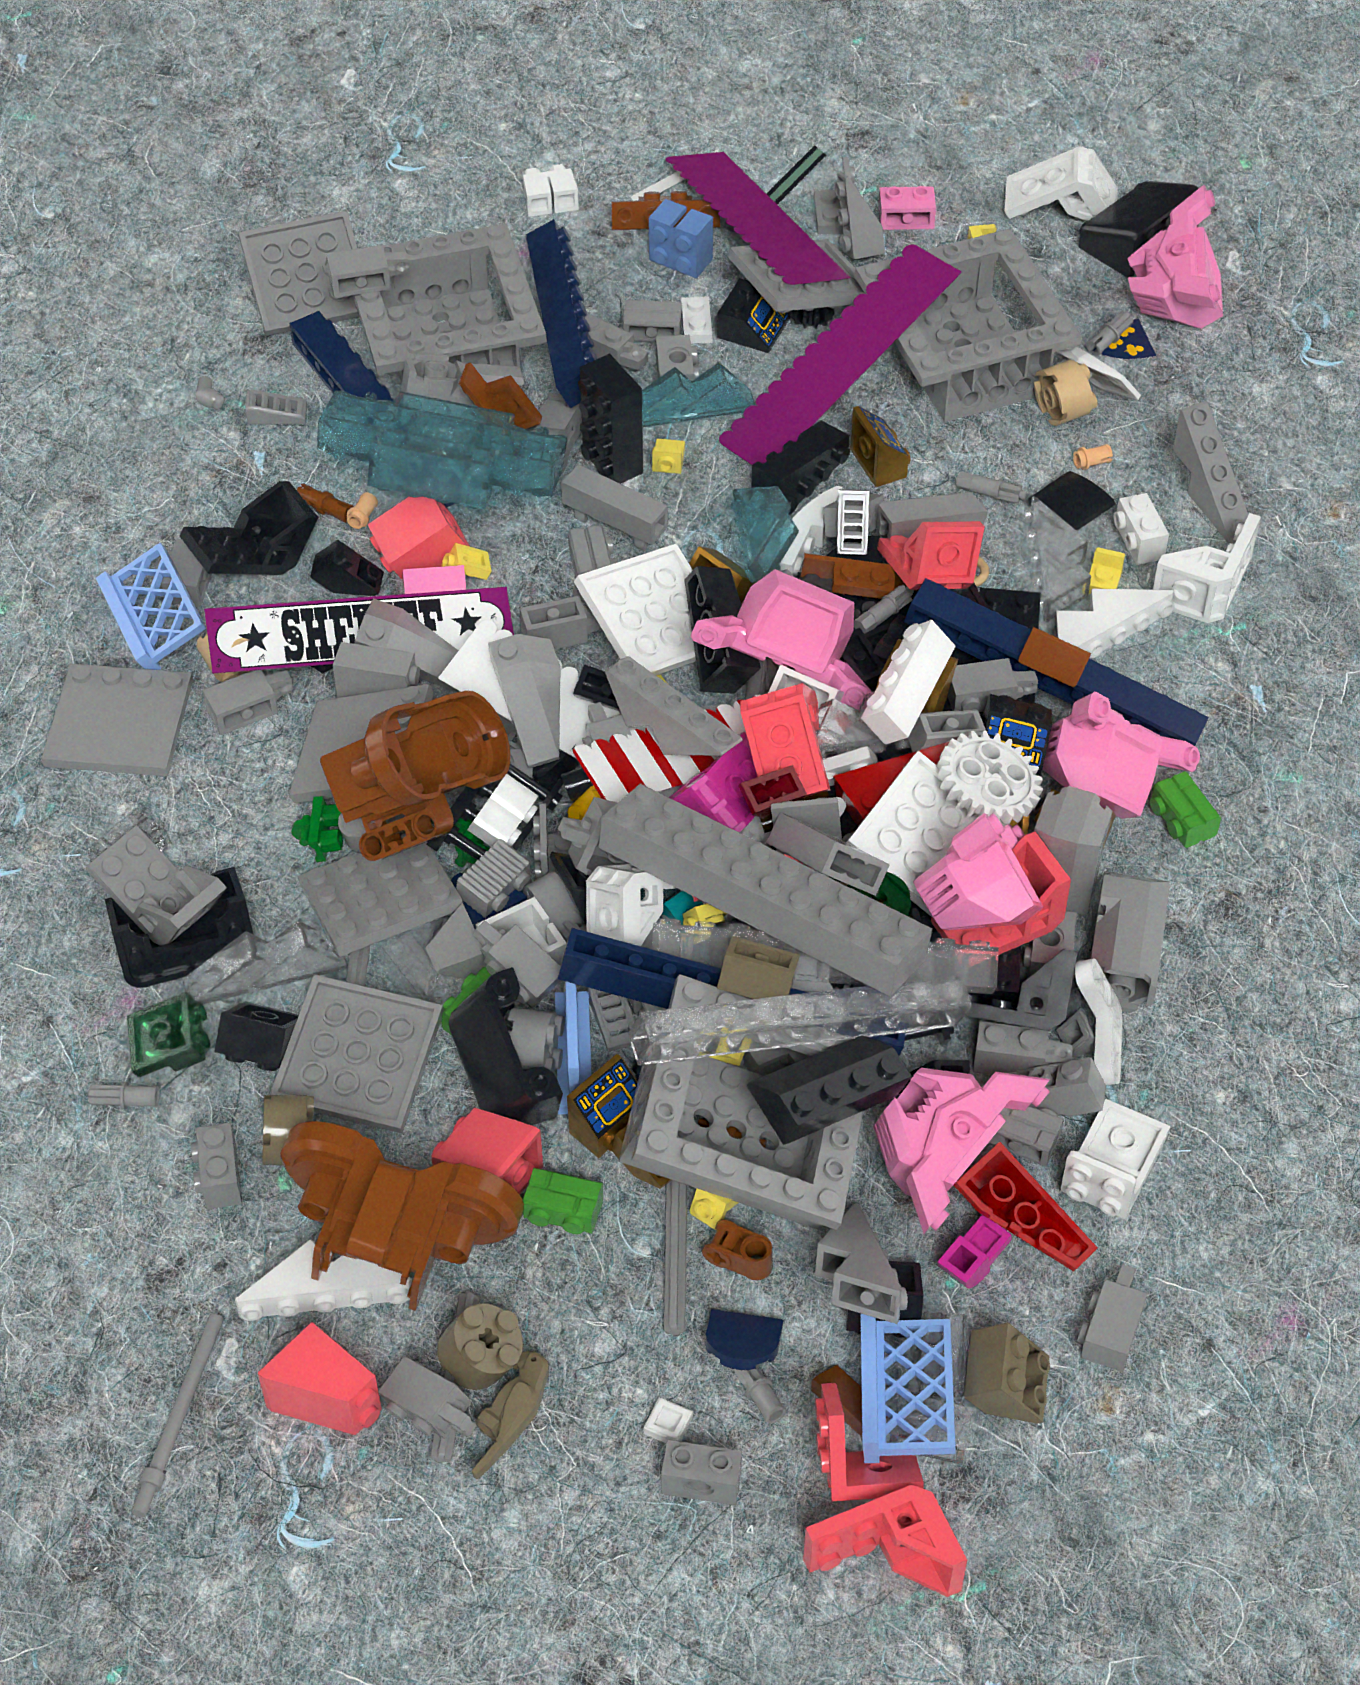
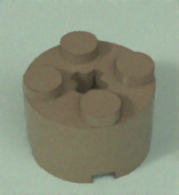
(280, 1115)
(480, 1346)

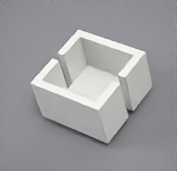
(535, 923)

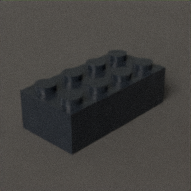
(611, 419)

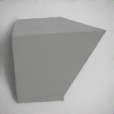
(454, 947)

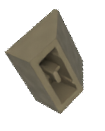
(757, 970)
(1006, 1374)

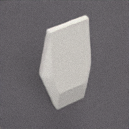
(1100, 374)

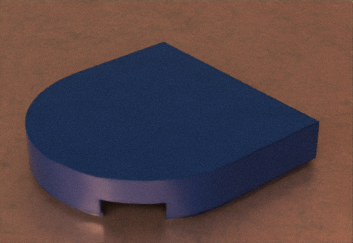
(742, 1338)

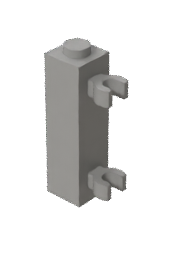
(614, 505)

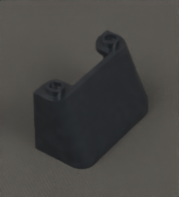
(1132, 222)
(151, 964)
(491, 1057)

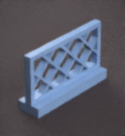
(128, 615)
(574, 1041)
(875, 1397)

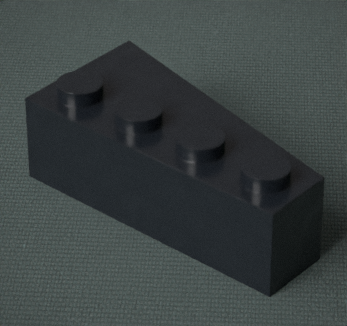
(803, 463)
(711, 595)

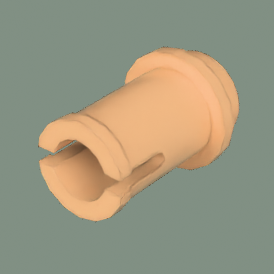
(1093, 456)
(359, 514)

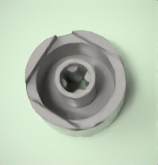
(536, 1037)

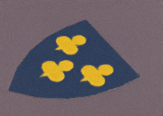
(1131, 345)

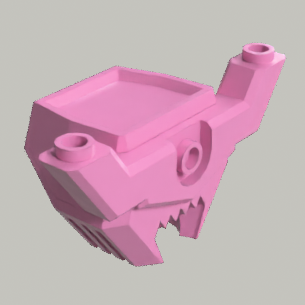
(1179, 269)
(793, 627)
(1110, 756)
(979, 879)
(942, 1127)

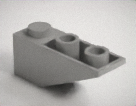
(861, 228)
(1073, 1086)

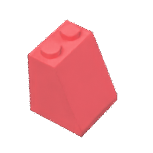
(415, 534)
(494, 1145)
(320, 1384)

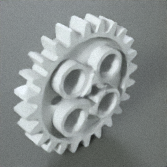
(989, 777)

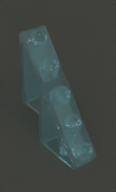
(679, 399)
(764, 528)

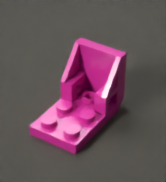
(716, 788)

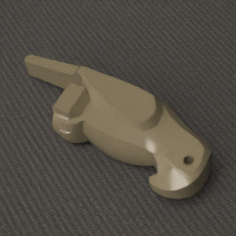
(512, 1408)

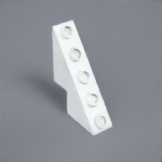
(1112, 617)
(346, 1283)

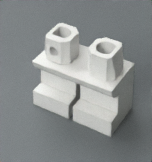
(555, 183)

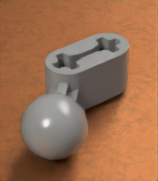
(556, 903)

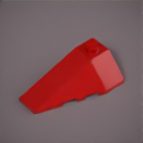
(1018, 1203)

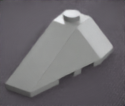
(396, 629)
(531, 688)

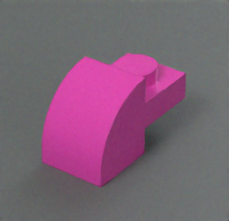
(971, 1255)

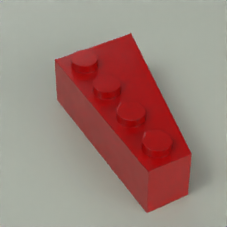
(867, 784)

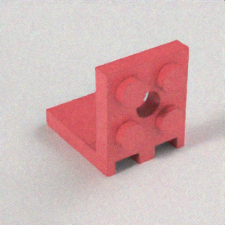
(846, 1471)

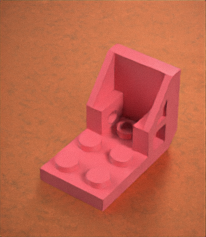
(936, 551)
(783, 734)
(1051, 887)
(899, 1518)

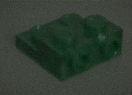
(167, 1035)

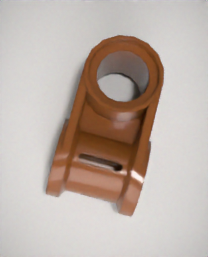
(733, 1248)

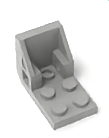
(152, 888)

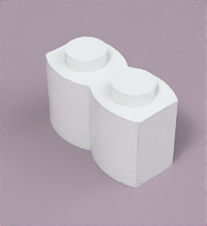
(504, 812)

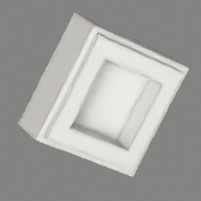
(668, 1421)

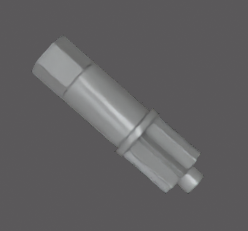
(991, 487)
(883, 609)

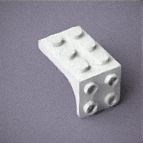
(1114, 1159)

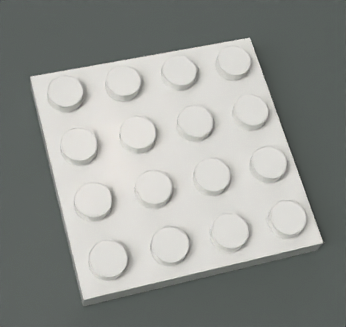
(644, 608)
(912, 824)

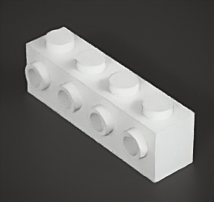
(908, 682)

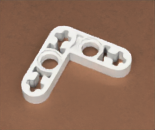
(1108, 1016)

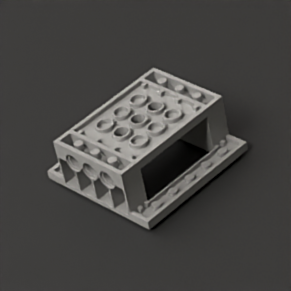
(451, 284)
(985, 359)
(795, 1181)

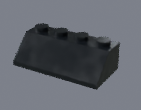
(829, 1087)

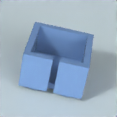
(685, 247)

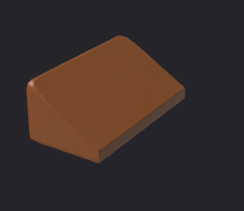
(1054, 657)
(849, 1392)

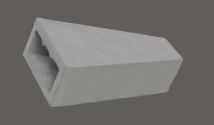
(906, 515)
(827, 854)

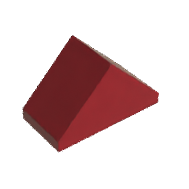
(770, 789)

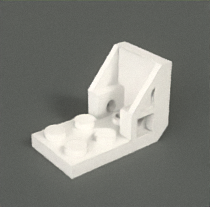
(1057, 180)
(1197, 584)
(616, 905)

